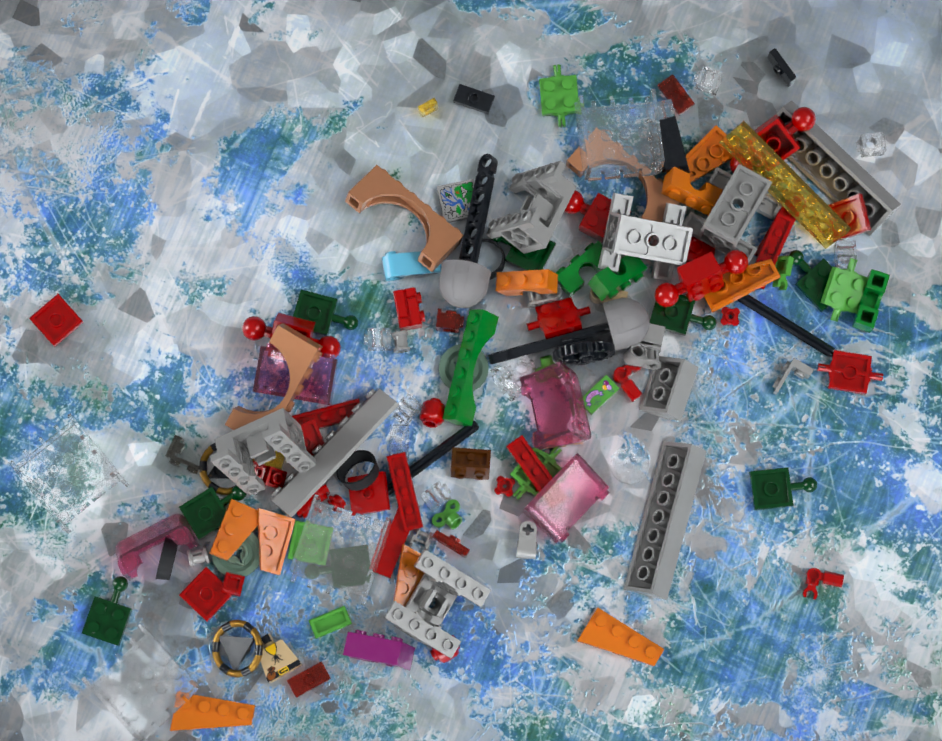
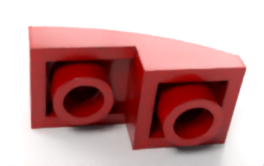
(270, 475)
(322, 492)

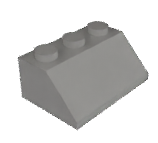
(669, 388)

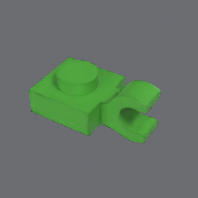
(784, 267)

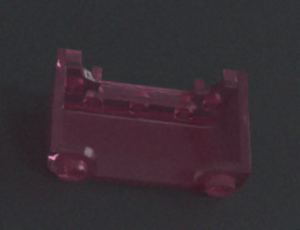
(274, 377)
(556, 406)
(566, 498)
(172, 527)

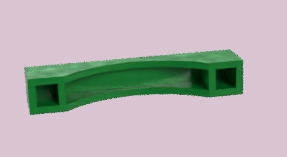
(460, 402)

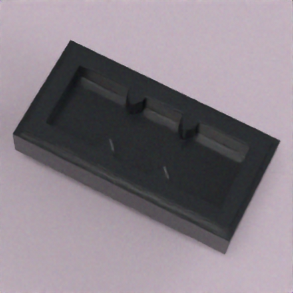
(781, 67)
(473, 99)

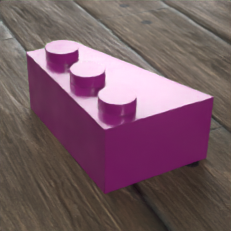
(378, 649)

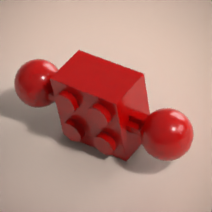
(780, 136)
(595, 216)
(701, 277)
(255, 328)

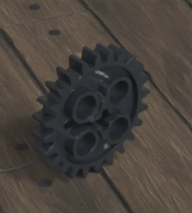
(583, 353)

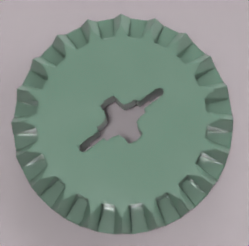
(447, 367)
(249, 558)

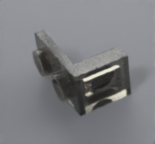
(177, 448)

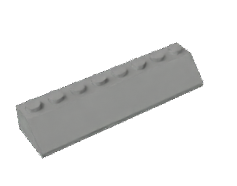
(837, 171)
(334, 451)
(665, 519)

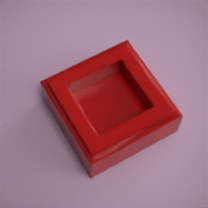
(232, 584)

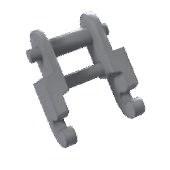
(415, 538)

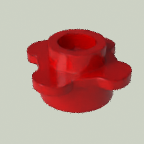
(730, 321)
(509, 482)
(337, 501)

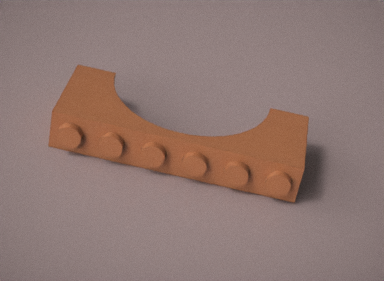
(653, 187)
(382, 188)
(300, 356)

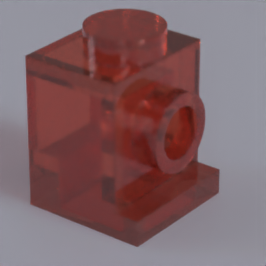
(449, 321)

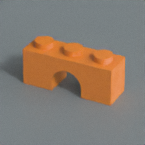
(678, 187)
(515, 282)

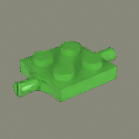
(558, 95)
(844, 290)
(525, 484)

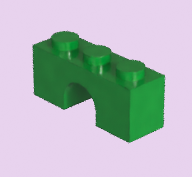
(569, 277)
(608, 284)
(870, 301)

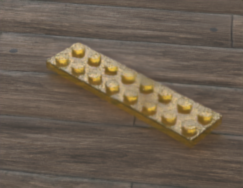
(786, 185)

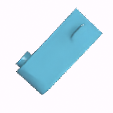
(404, 264)

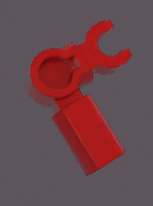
(621, 376)
(813, 577)

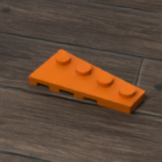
(707, 154)
(741, 284)
(614, 636)
(209, 712)

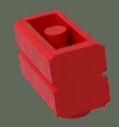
(407, 309)

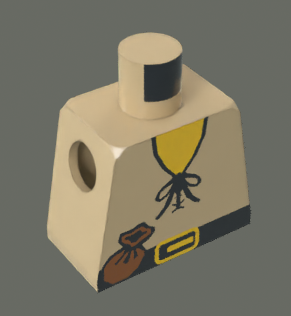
(277, 659)

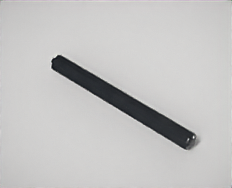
(787, 325)
(438, 452)

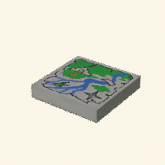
(455, 200)

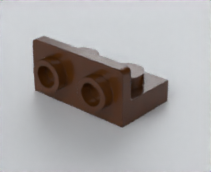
(470, 463)

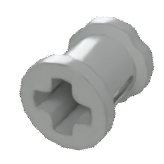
(400, 342)
(198, 556)

